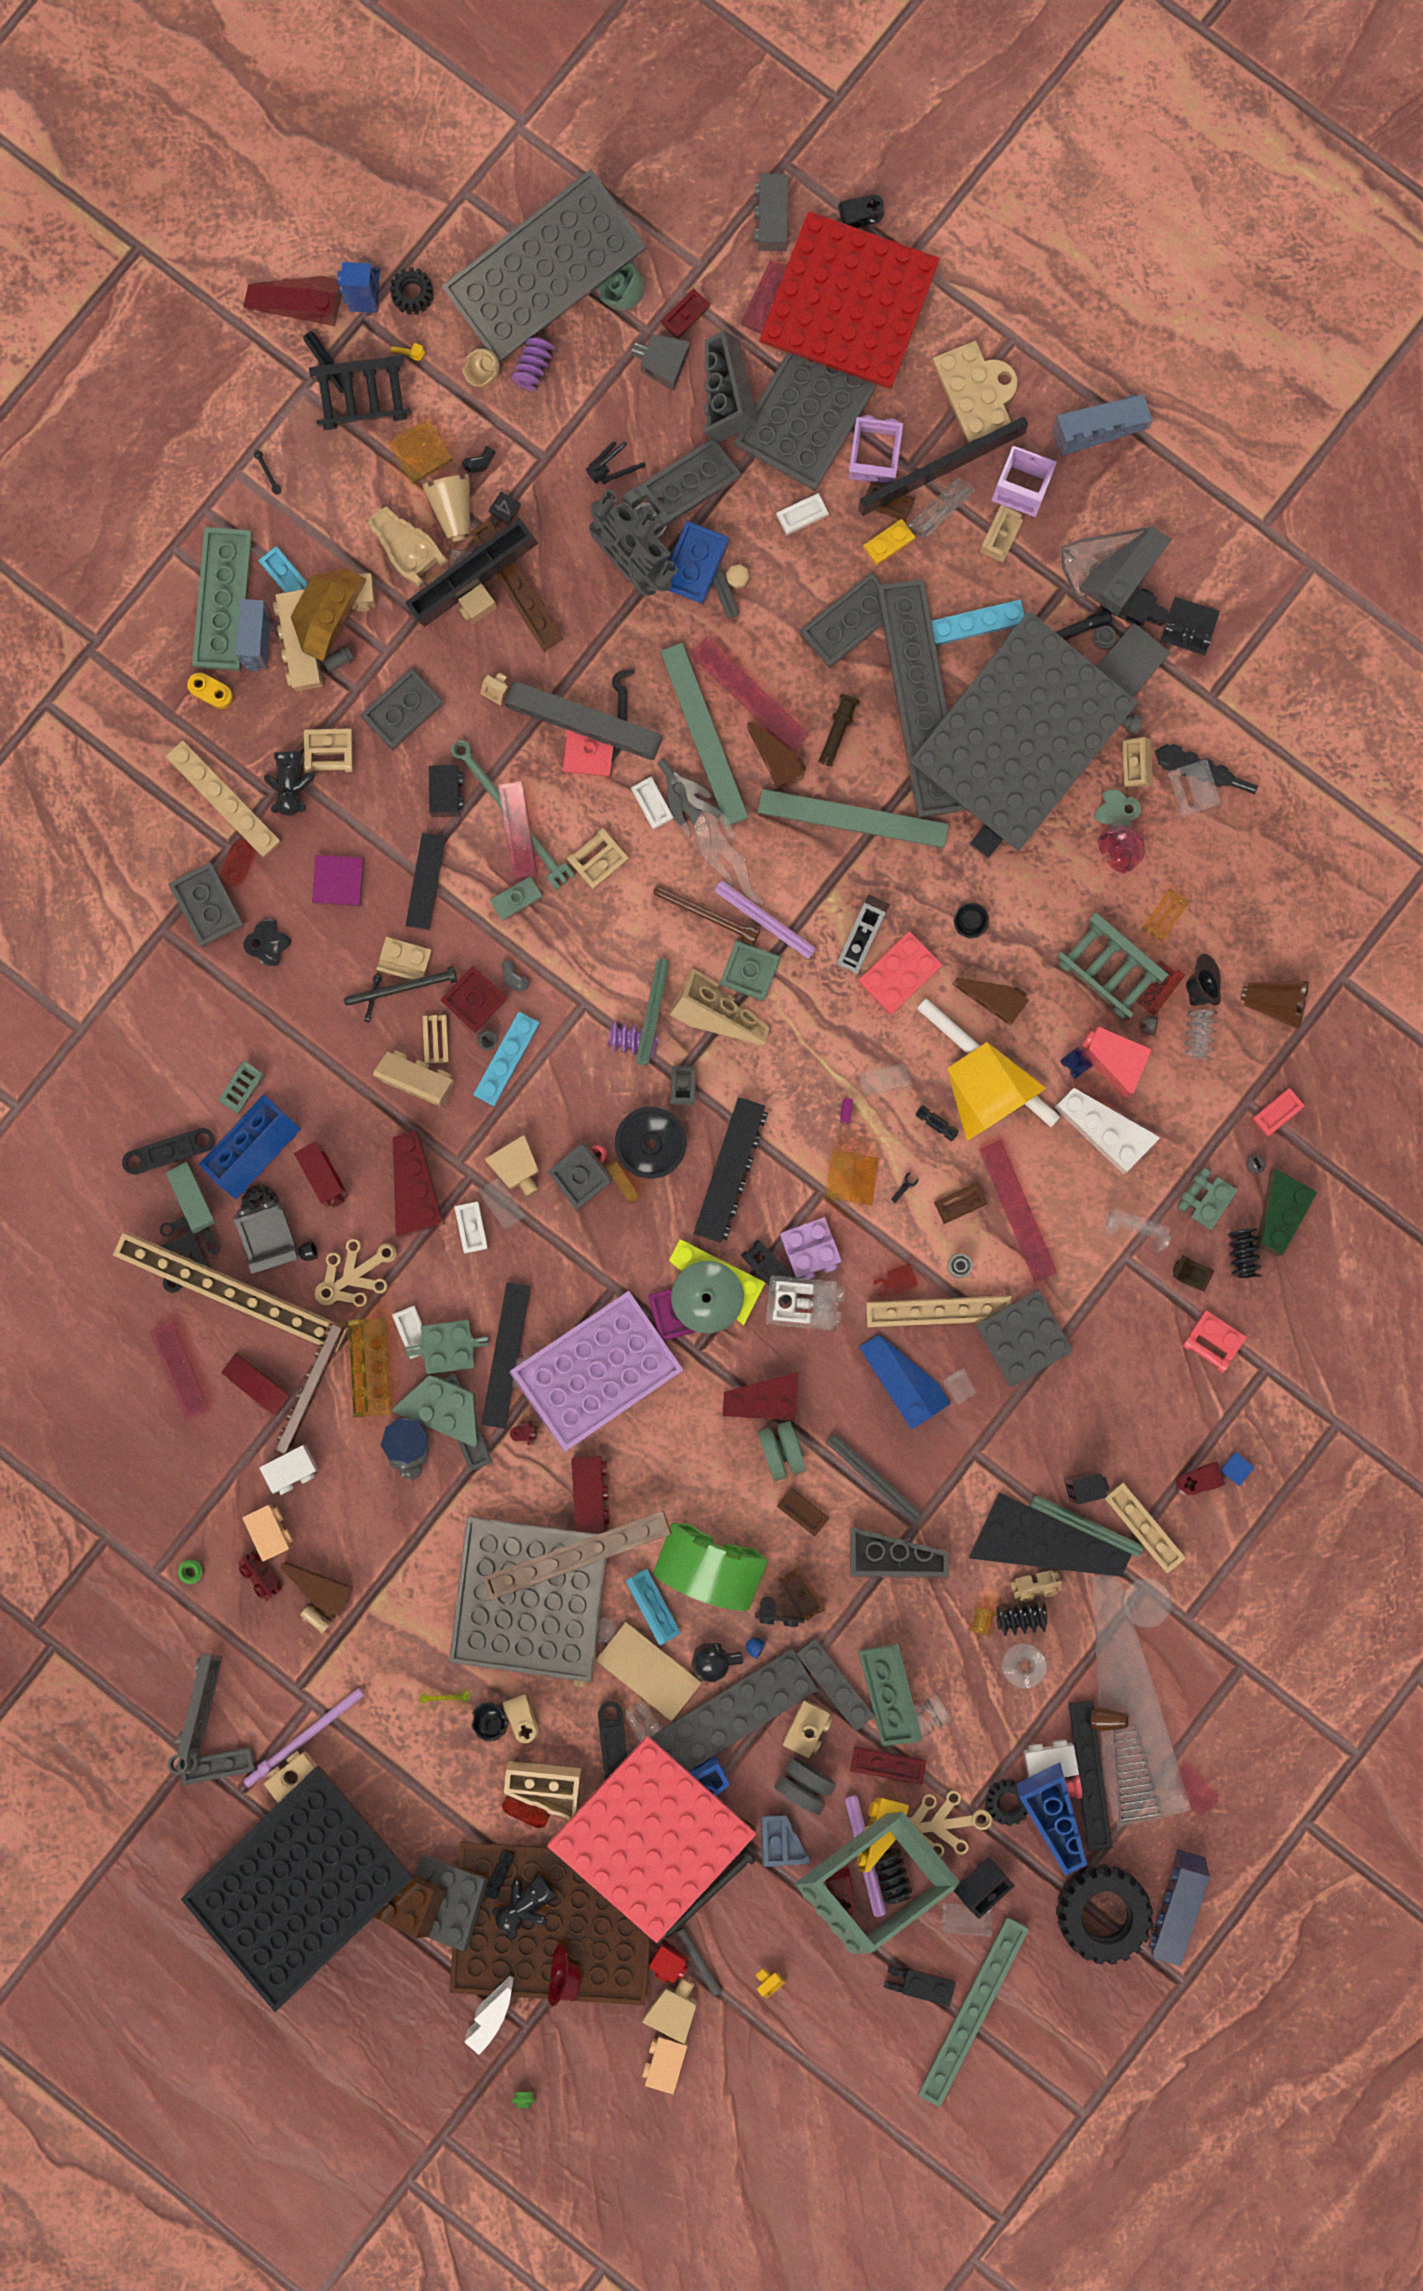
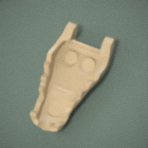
(408, 547)

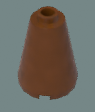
(1277, 1000)

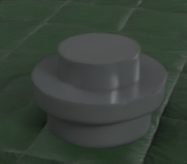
(1104, 637)

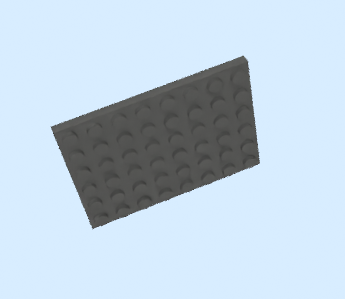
(1023, 731)

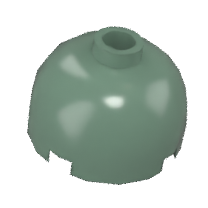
(623, 289)

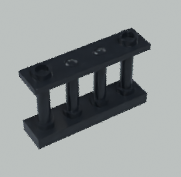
(369, 369)

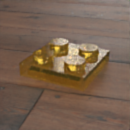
(420, 451)

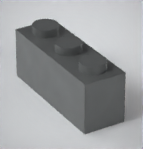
(771, 212)

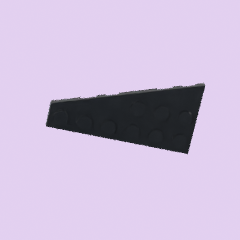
(1031, 1538)

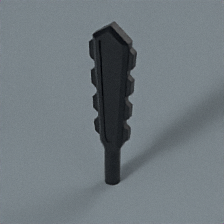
(1173, 757)

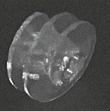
(1036, 1663)

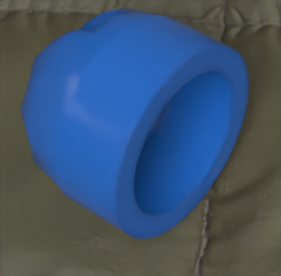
(755, 1647)

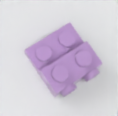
(811, 1249)

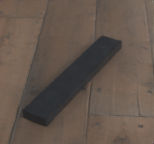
(505, 1355)
(1091, 1776)

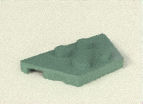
(442, 1408)

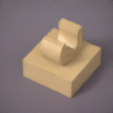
(495, 688)

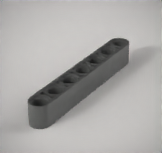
(584, 720)

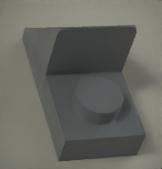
(683, 1085)

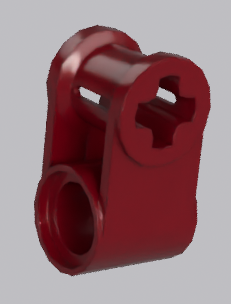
(1203, 1478)
(841, 1888)

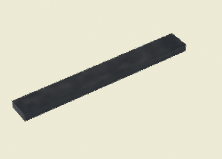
(942, 466)

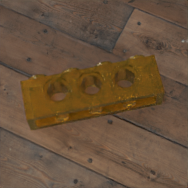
(369, 1367)

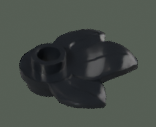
(270, 943)

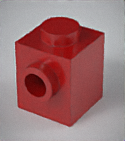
(668, 1963)

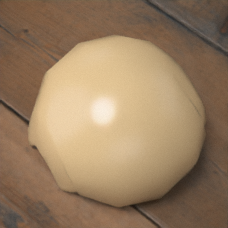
(481, 367)

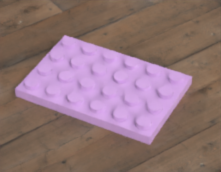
(596, 1371)

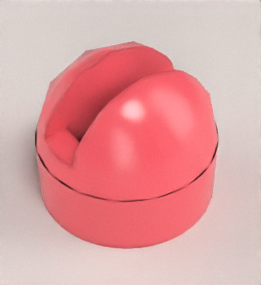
(595, 1149)

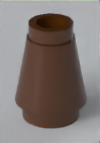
(1108, 1720)

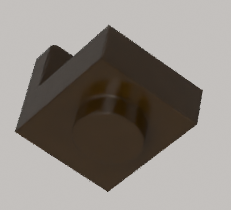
(1192, 1273)

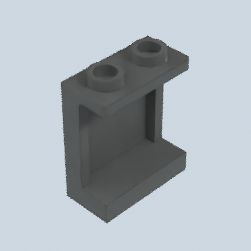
(266, 1236)

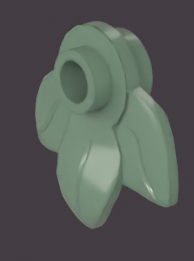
(1113, 811)

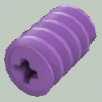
(531, 362)
(628, 1038)

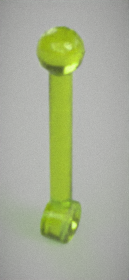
(465, 1696)

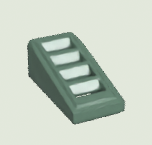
(234, 1083)

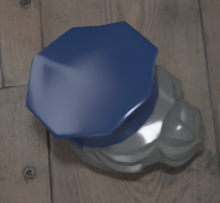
(406, 1447)

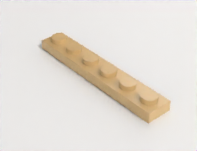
(223, 799)
(933, 1310)

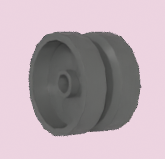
(802, 1788)

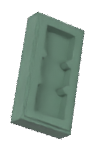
(516, 898)

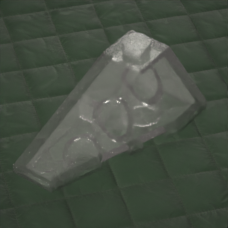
(1085, 554)

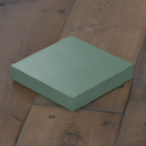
(749, 970)

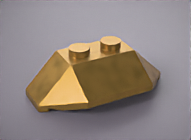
(324, 610)

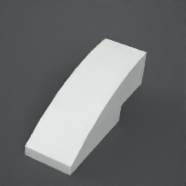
(489, 2017)

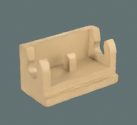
(1001, 533)

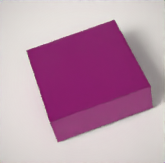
(846, 1111)

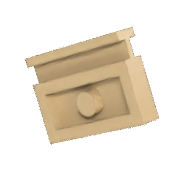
(403, 959)

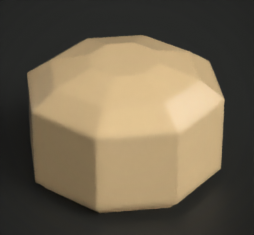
(737, 576)

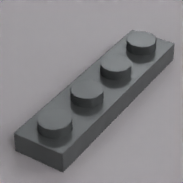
(835, 1684)

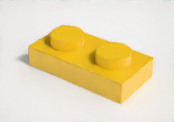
(889, 542)

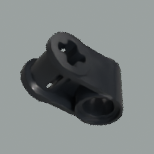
(859, 211)

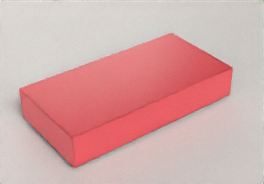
(1278, 1112)

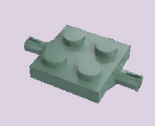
(447, 1346)

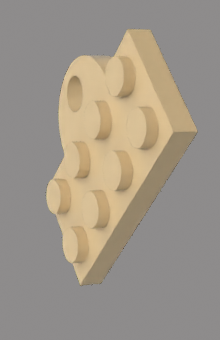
(975, 389)

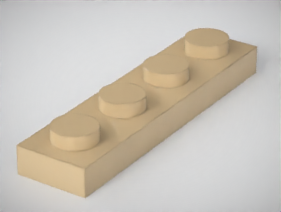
(1144, 1528)

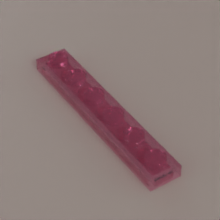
(749, 694)
(1017, 1211)

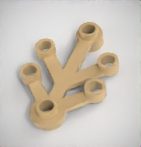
(352, 1275)
(939, 1824)

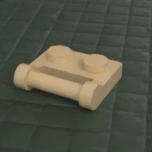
(328, 743)
(602, 864)

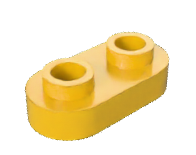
(209, 689)

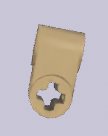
(520, 1713)

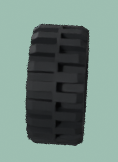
(1122, 1942)

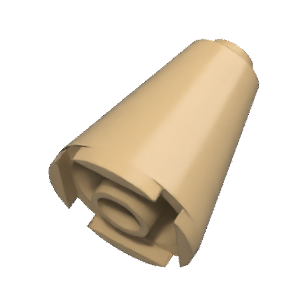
(451, 505)

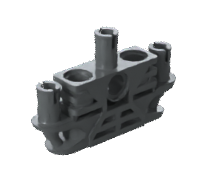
(632, 544)

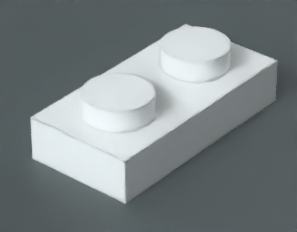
(471, 1227)

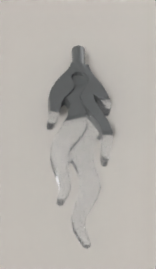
(707, 830)

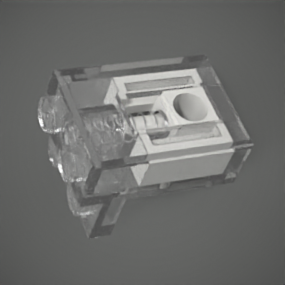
(825, 1303)

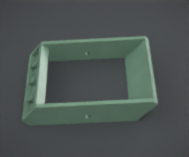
(837, 1917)

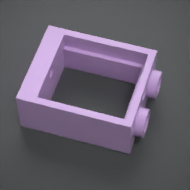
(869, 472)
(1017, 496)

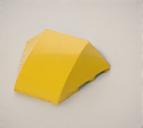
(989, 1088)

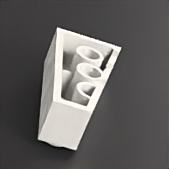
(1106, 1130)

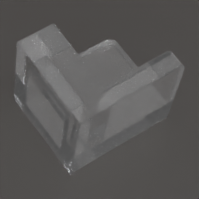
(959, 1386)

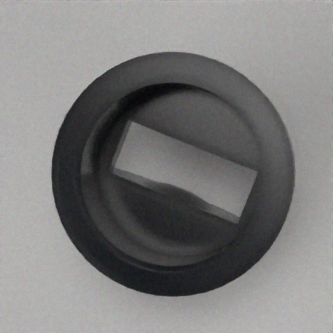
(308, 1251)

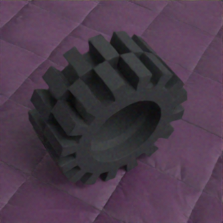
(406, 278)
(994, 1809)

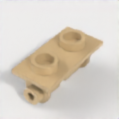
(1045, 1585)

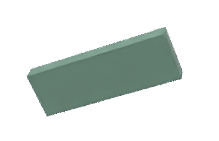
(190, 1197)

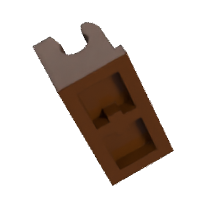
(802, 1594)

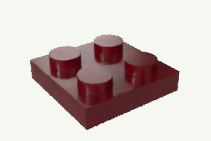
(474, 999)

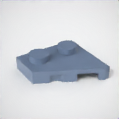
(780, 1842)

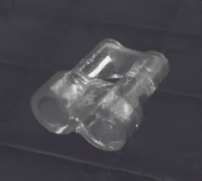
(649, 1728)

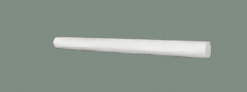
(968, 1045)

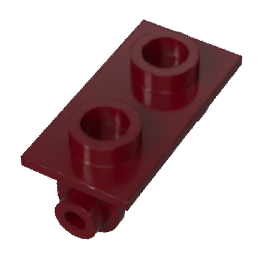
(524, 1433)
(262, 1584)

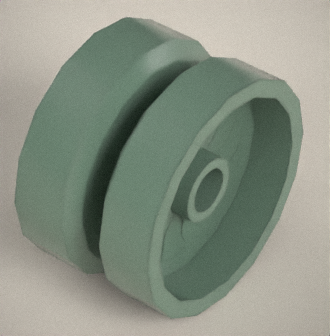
(782, 1450)

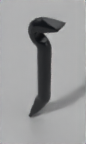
(622, 700)

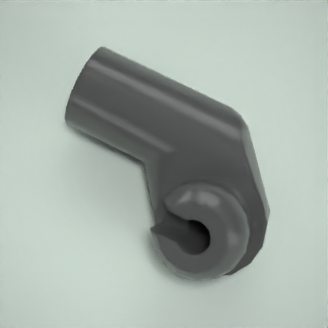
(513, 980)

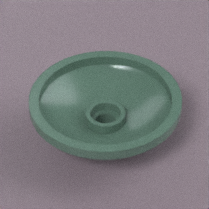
(725, 1295)

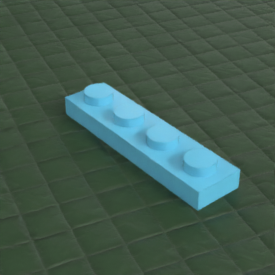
(977, 622)
(506, 1059)

